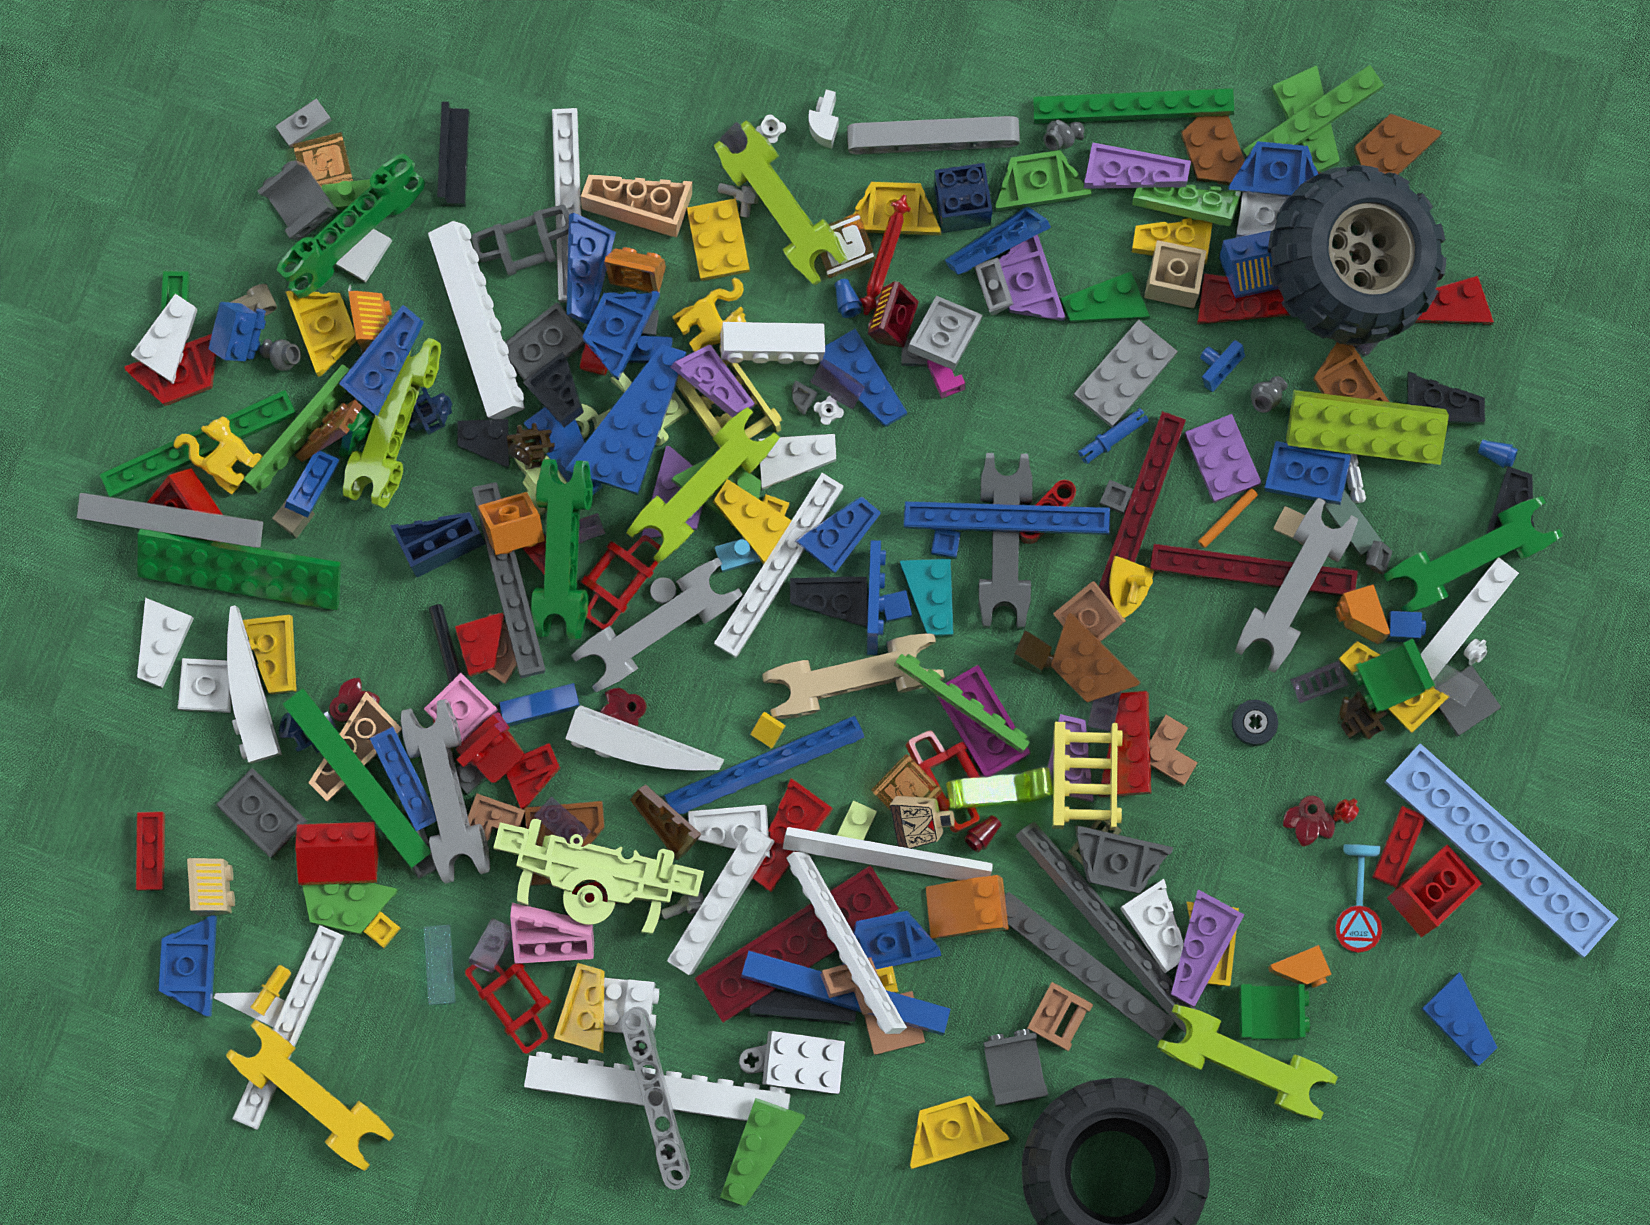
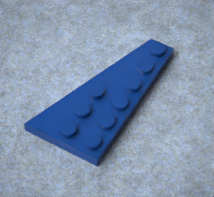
(627, 435)

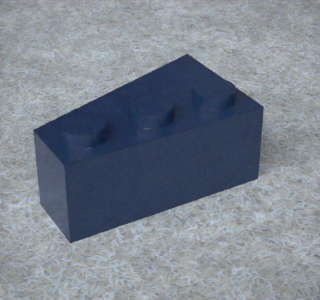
(437, 541)

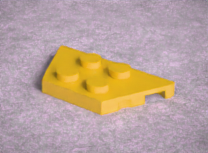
(876, 208)
(324, 327)
(952, 1131)

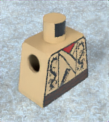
(918, 821)

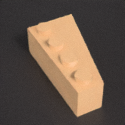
(638, 202)
(364, 723)

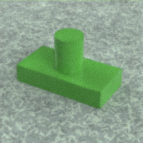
(345, 192)

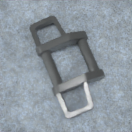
(503, 251)

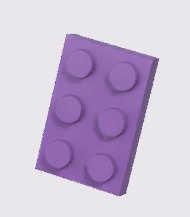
(1222, 458)

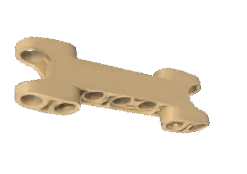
(810, 686)

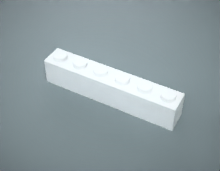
(721, 901)

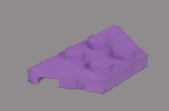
(1031, 281)
(671, 465)

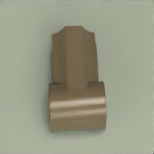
(258, 297)

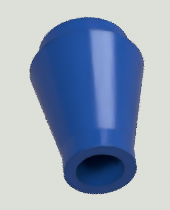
(847, 300)
(1499, 453)

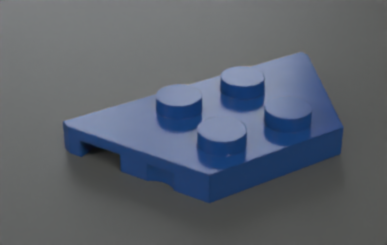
(1274, 169)
(618, 327)
(894, 940)
(189, 965)

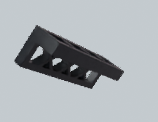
(453, 156)
(801, 1008)

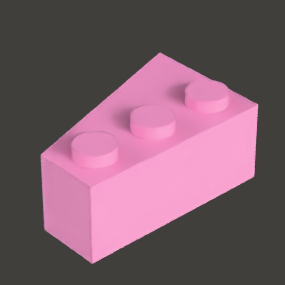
(548, 936)

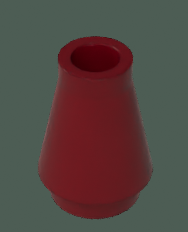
(982, 834)

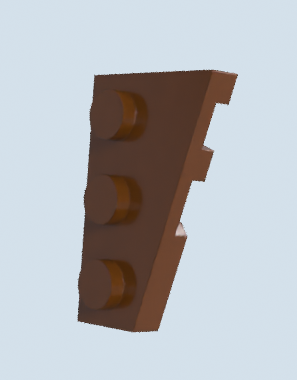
(668, 824)

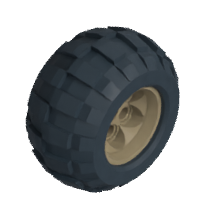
(1306, 261)

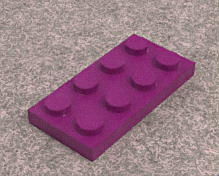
(985, 748)

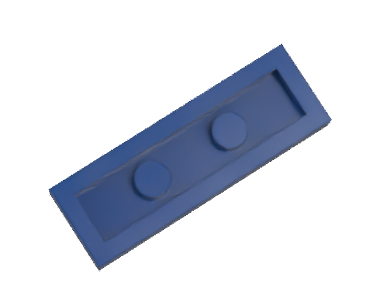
(311, 483)

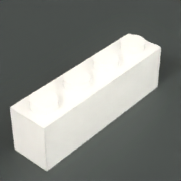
(772, 342)

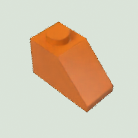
(1303, 968)

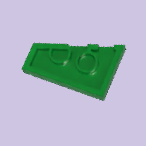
(1108, 300)

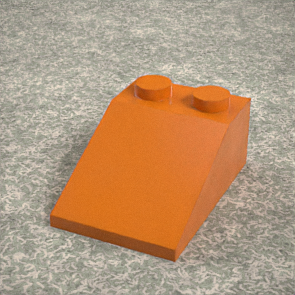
(635, 270)
(967, 907)

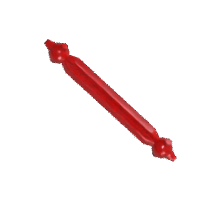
(885, 254)

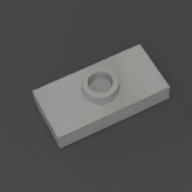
(303, 123)

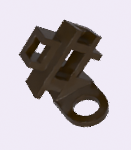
(532, 450)
(1358, 720)

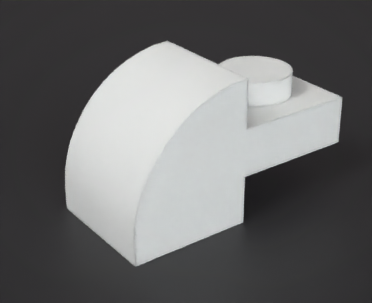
(821, 123)

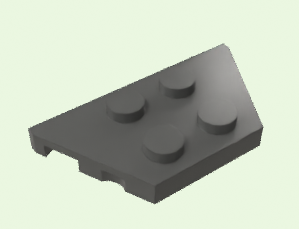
(1119, 859)

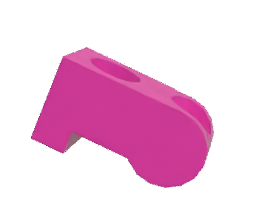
(945, 380)

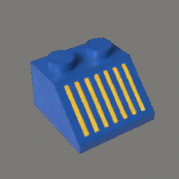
(1247, 264)

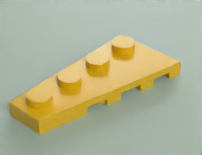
(1408, 713)

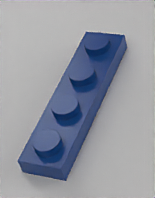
(404, 778)

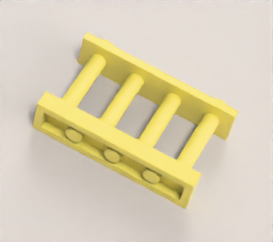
(714, 424)
(1063, 788)

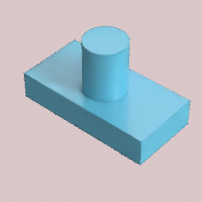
(736, 555)

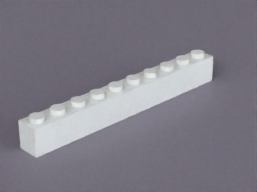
(622, 1086)

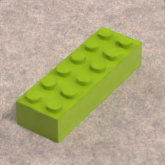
(1367, 427)

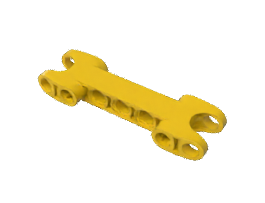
(345, 1124)

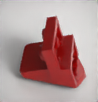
(491, 749)

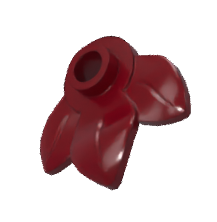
(350, 695)
(619, 705)
(1308, 824)

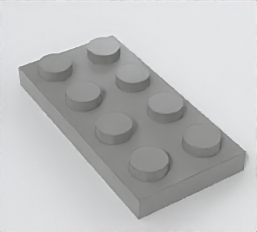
(1125, 373)

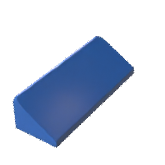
(539, 705)

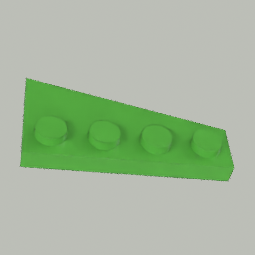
(1295, 95)
(1187, 201)
(761, 1143)

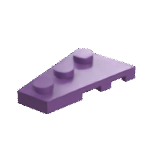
(713, 378)
(1075, 750)

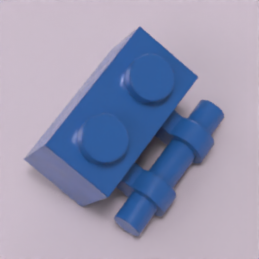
(236, 331)

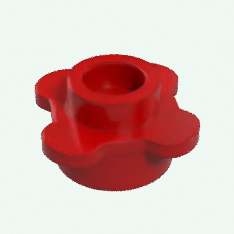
(1346, 810)

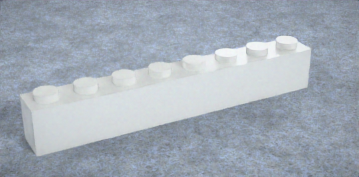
(476, 320)

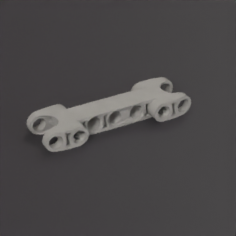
(1275, 624)
(619, 650)
(455, 834)
(662, 1138)

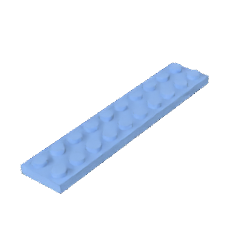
(1501, 850)

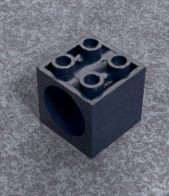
(962, 197)

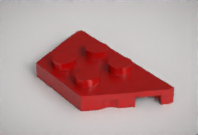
(193, 374)

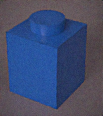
(1405, 626)

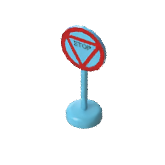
(1359, 926)

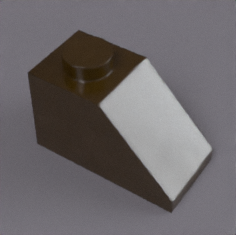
(1033, 654)

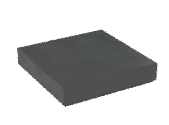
(1477, 709)

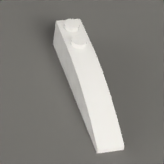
(1470, 612)
(247, 696)
(631, 743)

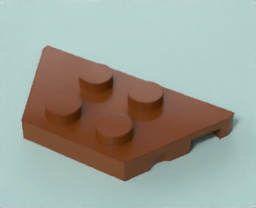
(1395, 144)
(1213, 149)
(1347, 375)
(332, 429)
(1088, 663)

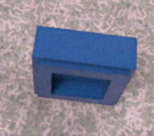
(945, 543)
(896, 606)

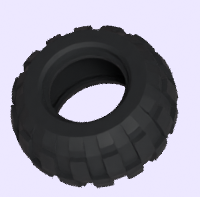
(1123, 1107)

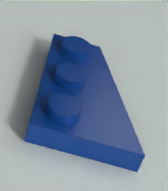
(839, 534)

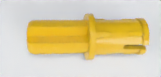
(270, 990)

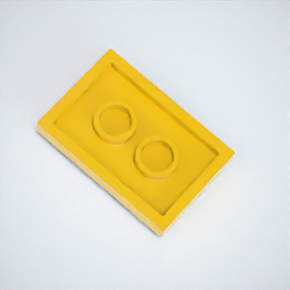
(718, 239)

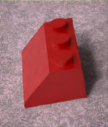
(184, 492)
(337, 853)

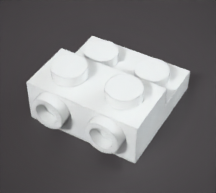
(624, 995)

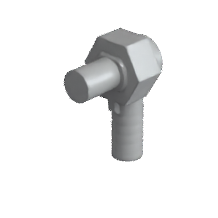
(746, 195)
(687, 903)

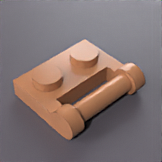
(1051, 1013)

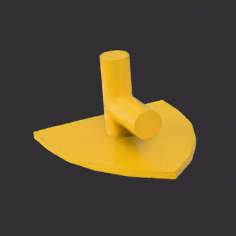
(1128, 585)

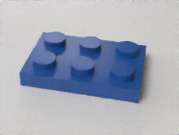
(1308, 473)

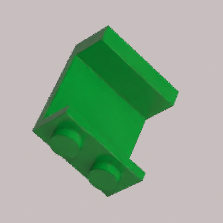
(1393, 677)
(1273, 1012)

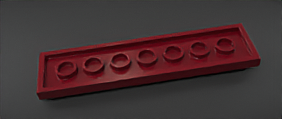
(797, 940)

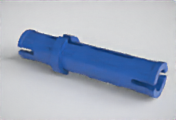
(1104, 442)

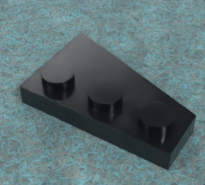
(1514, 489)

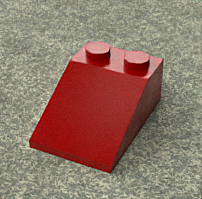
(1434, 891)

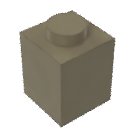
(291, 521)

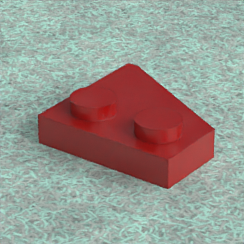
(480, 643)
(532, 774)

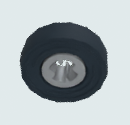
(1241, 722)

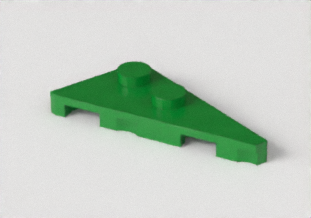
(357, 432)

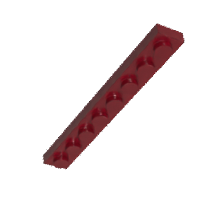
(1145, 493)
(1245, 569)

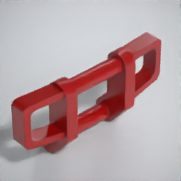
(620, 604)
(942, 756)
(513, 1026)

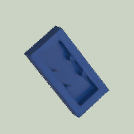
(647, 347)
(1221, 364)

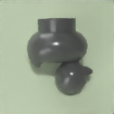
(1061, 135)
(281, 352)
(1268, 394)

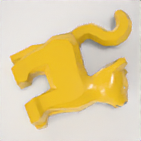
(707, 317)
(223, 457)

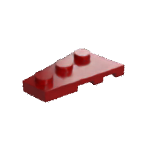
(1459, 303)

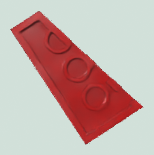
(1220, 305)
(1134, 754)
(796, 810)

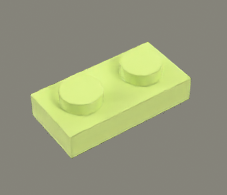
(857, 821)

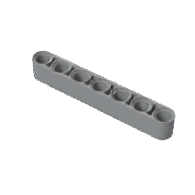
(933, 135)

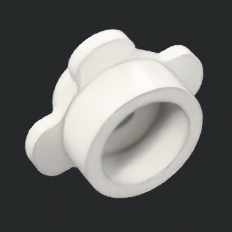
(778, 128)
(828, 417)
(1475, 651)

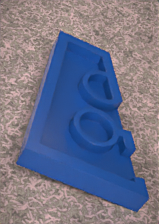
(1460, 1020)

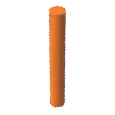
(1228, 517)

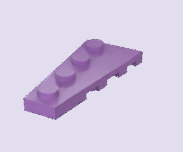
(1133, 169)
(1206, 939)

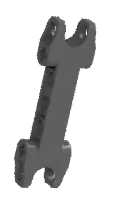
(1004, 587)

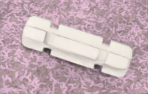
(1355, 481)

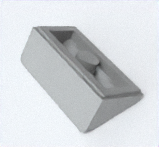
(994, 286)

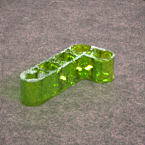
(1000, 789)

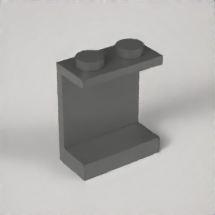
(298, 199)
(1014, 1068)

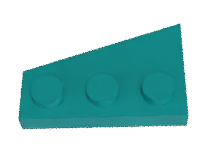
(932, 593)

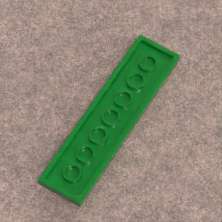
(239, 569)

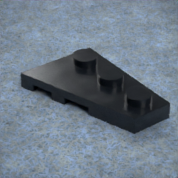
(556, 390)
(1461, 405)
(832, 596)

